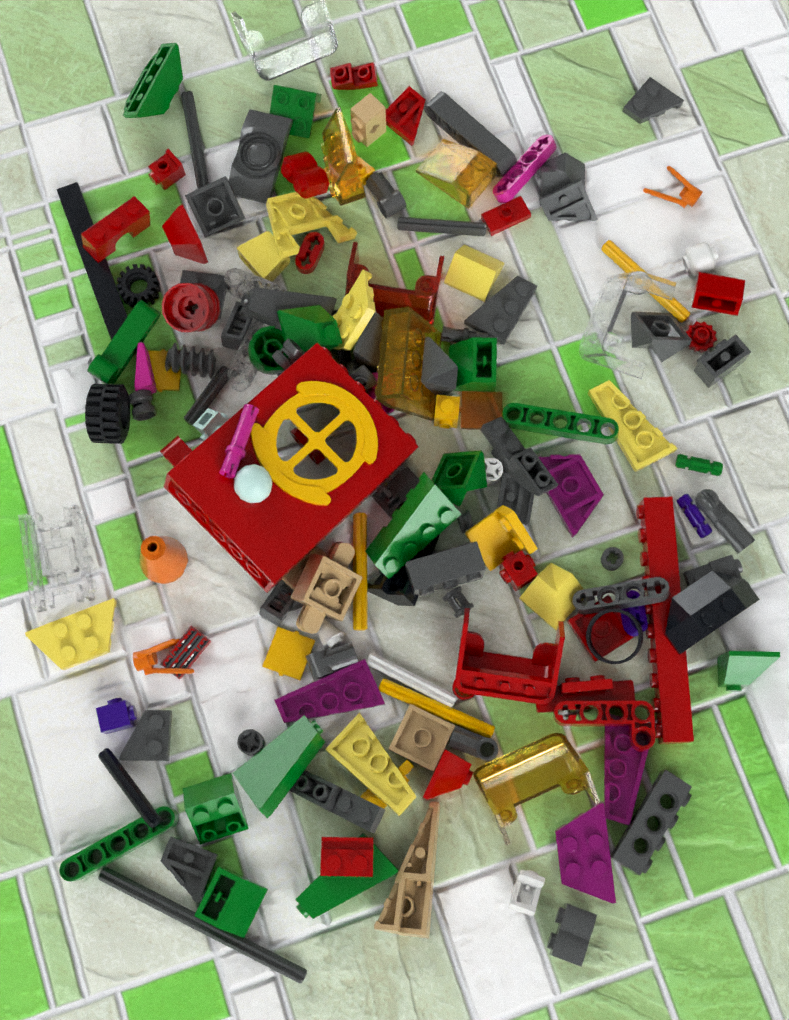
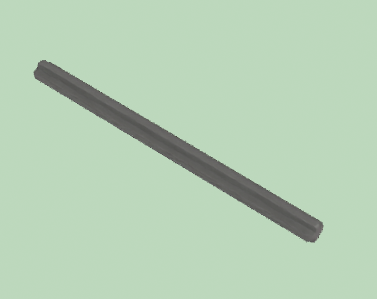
(187, 917)

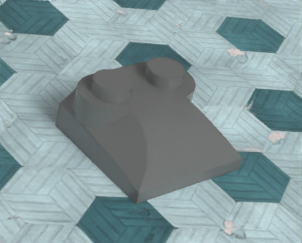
(215, 206)

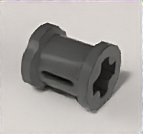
(456, 593)

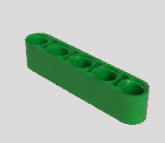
(569, 431)
(108, 849)

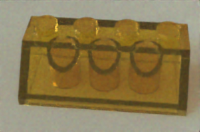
(341, 160)

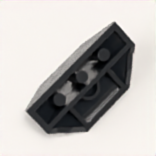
(705, 608)

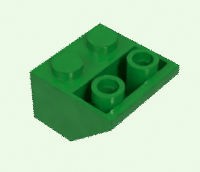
(475, 363)
(215, 808)
(231, 902)

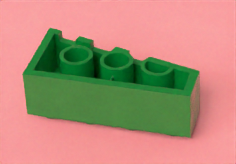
(412, 527)

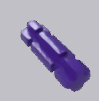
(694, 515)

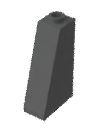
(264, 303)

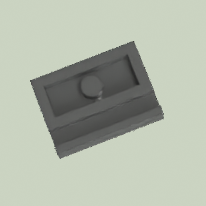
(516, 498)

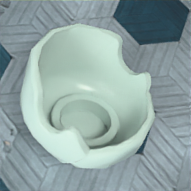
(253, 483)

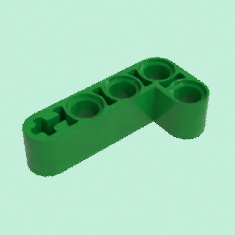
(124, 344)

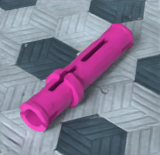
(235, 450)

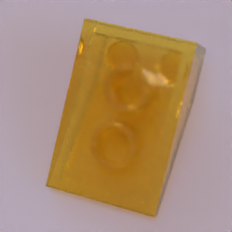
(458, 171)

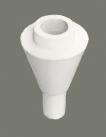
(330, 635)

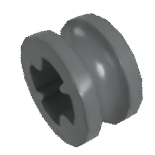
(465, 521)
(607, 565)

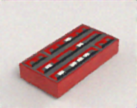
(186, 651)

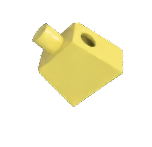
(262, 256)

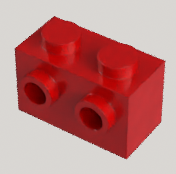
(718, 293)

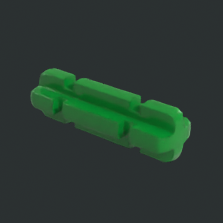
(699, 465)

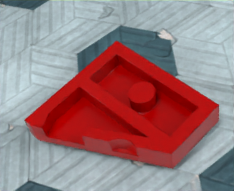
(405, 114)

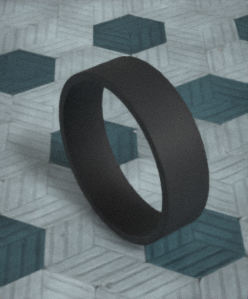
(589, 641)

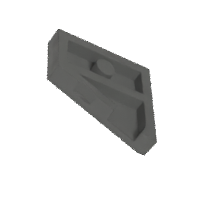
(568, 204)
(189, 865)

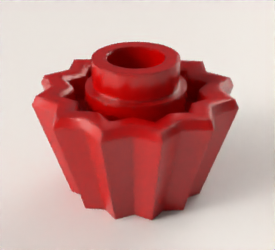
(702, 336)

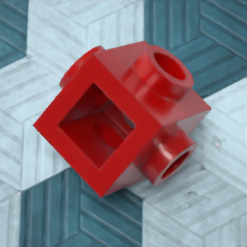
(515, 577)

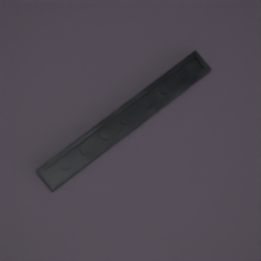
(98, 273)

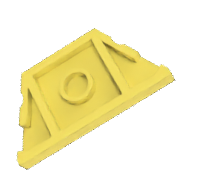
(355, 311)
(77, 636)

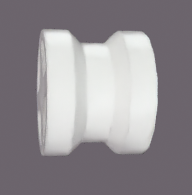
(495, 468)

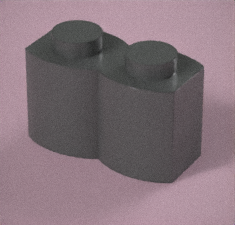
(572, 934)

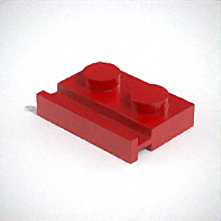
(347, 856)

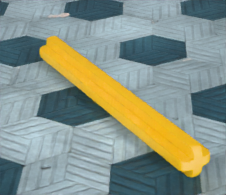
(629, 265)
(360, 602)
(436, 708)

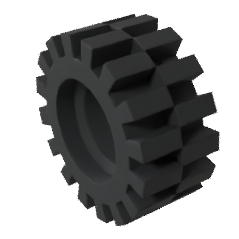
(135, 274)

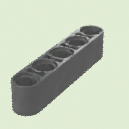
(469, 131)

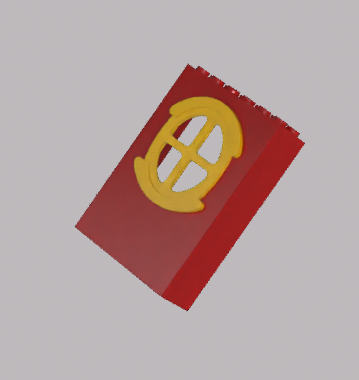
(299, 511)

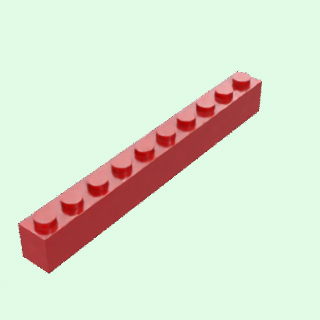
(669, 668)

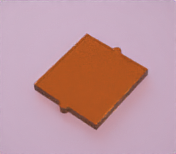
(479, 408)

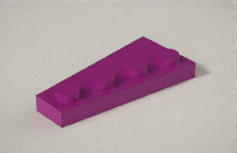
(337, 693)

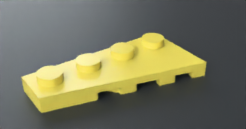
(636, 435)

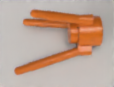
(689, 194)
(148, 658)

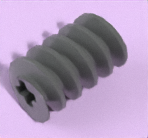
(190, 361)

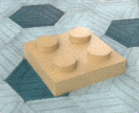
(421, 737)

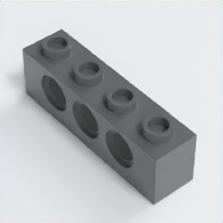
(624, 852)

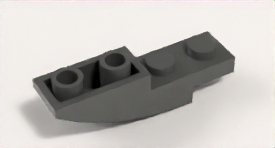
(517, 461)
(338, 801)

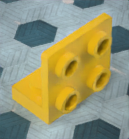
(500, 535)

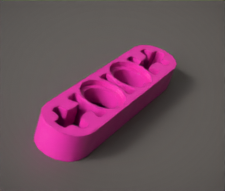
(509, 185)

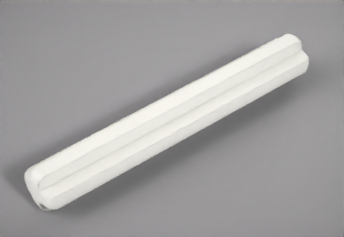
(411, 680)

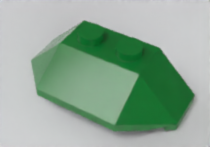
(156, 84)

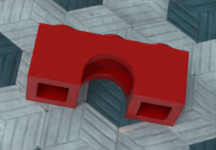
(102, 237)

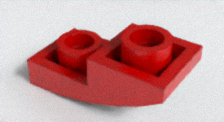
(352, 78)

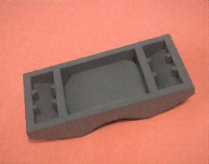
(259, 155)

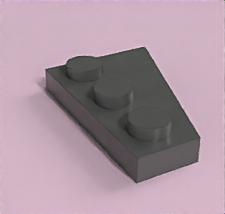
(503, 310)

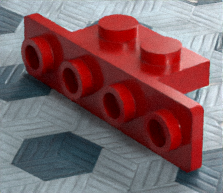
(593, 690)

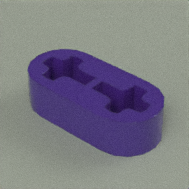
(638, 612)

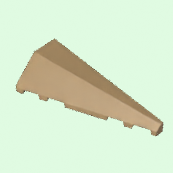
(410, 900)

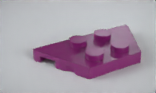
(576, 490)
(586, 854)

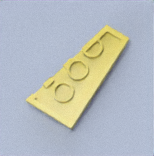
(368, 761)

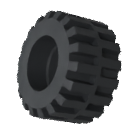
(107, 413)

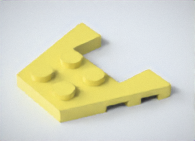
(294, 215)

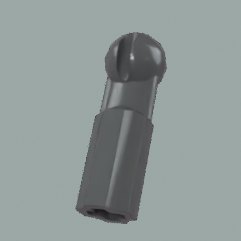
(723, 520)

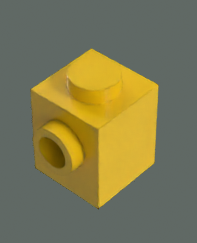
(446, 411)

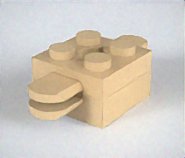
(335, 591)

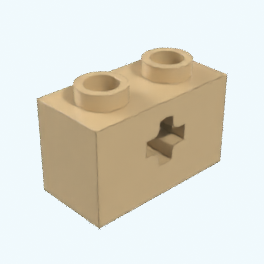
(368, 120)

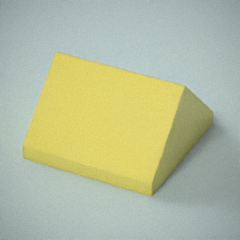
(473, 272)

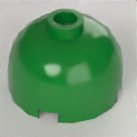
(262, 347)

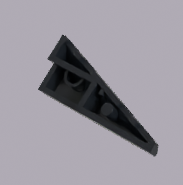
(398, 587)

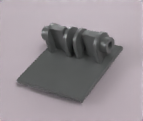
(394, 493)

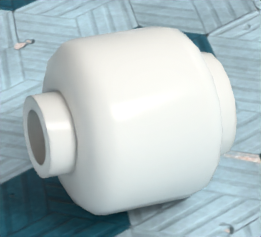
(699, 258)

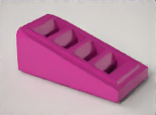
(144, 374)

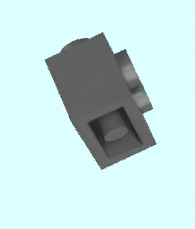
(721, 361)

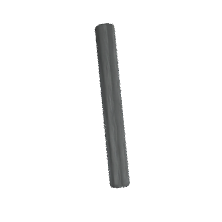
(194, 139)

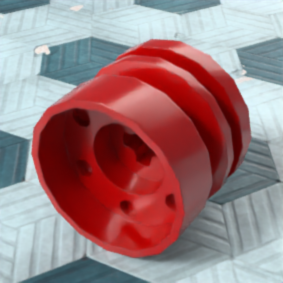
(178, 307)

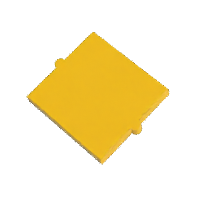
(164, 379)
(288, 653)

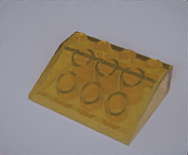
(402, 361)

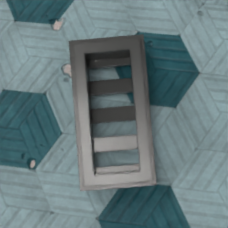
(233, 339)
(272, 615)

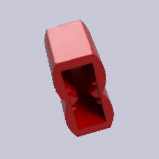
(305, 175)

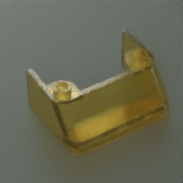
(530, 773)

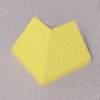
(552, 594)

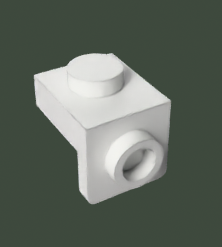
(526, 892)

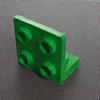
(296, 105)

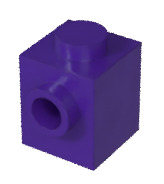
(116, 716)

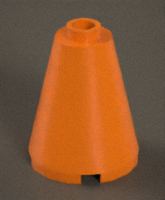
(162, 559)

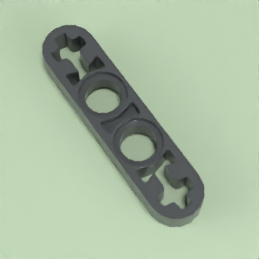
(620, 591)

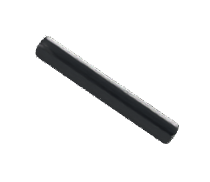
(130, 788)

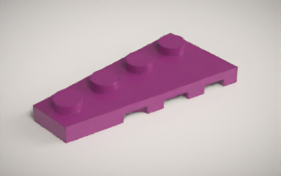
(622, 772)

